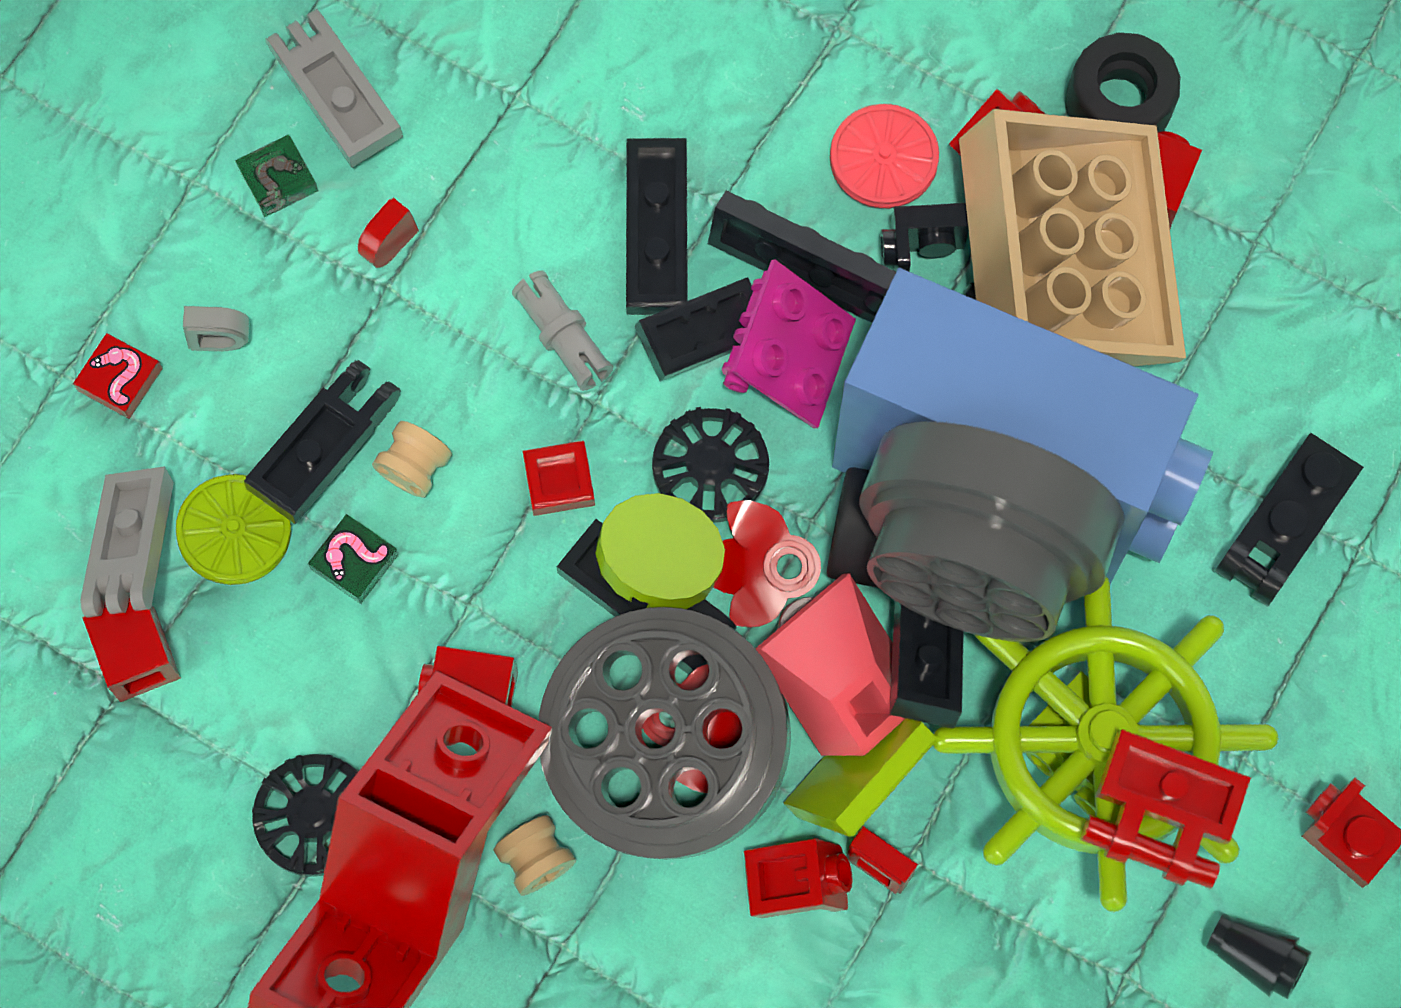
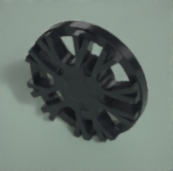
(711, 460)
(307, 812)

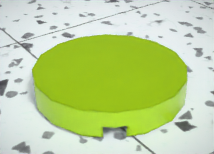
(660, 551)

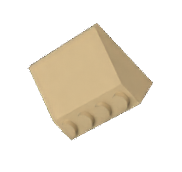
(1074, 231)

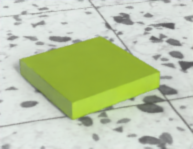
(849, 789)

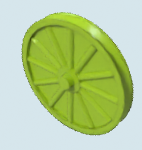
(230, 532)

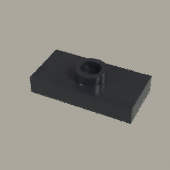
(694, 329)

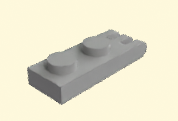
(336, 90)
(127, 541)

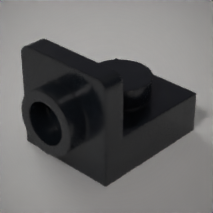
(924, 229)

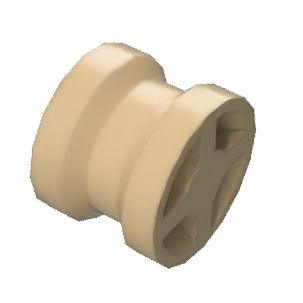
(412, 459)
(534, 855)

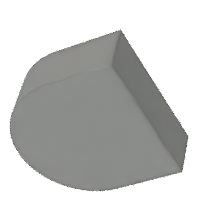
(215, 328)

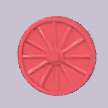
(884, 155)

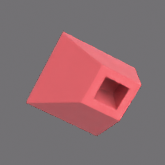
(835, 670)

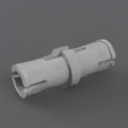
(562, 330)

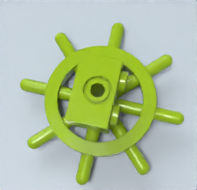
(1080, 725)

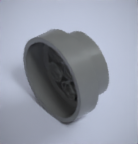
(985, 529)
(739, 778)

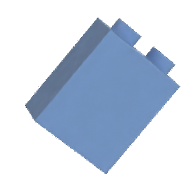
(976, 366)

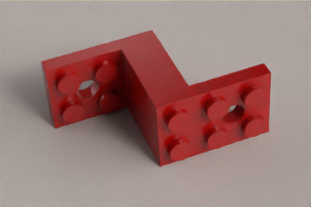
(406, 852)

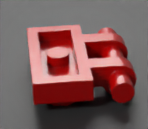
(1172, 789)

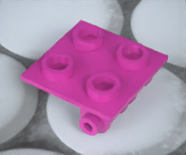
(789, 344)

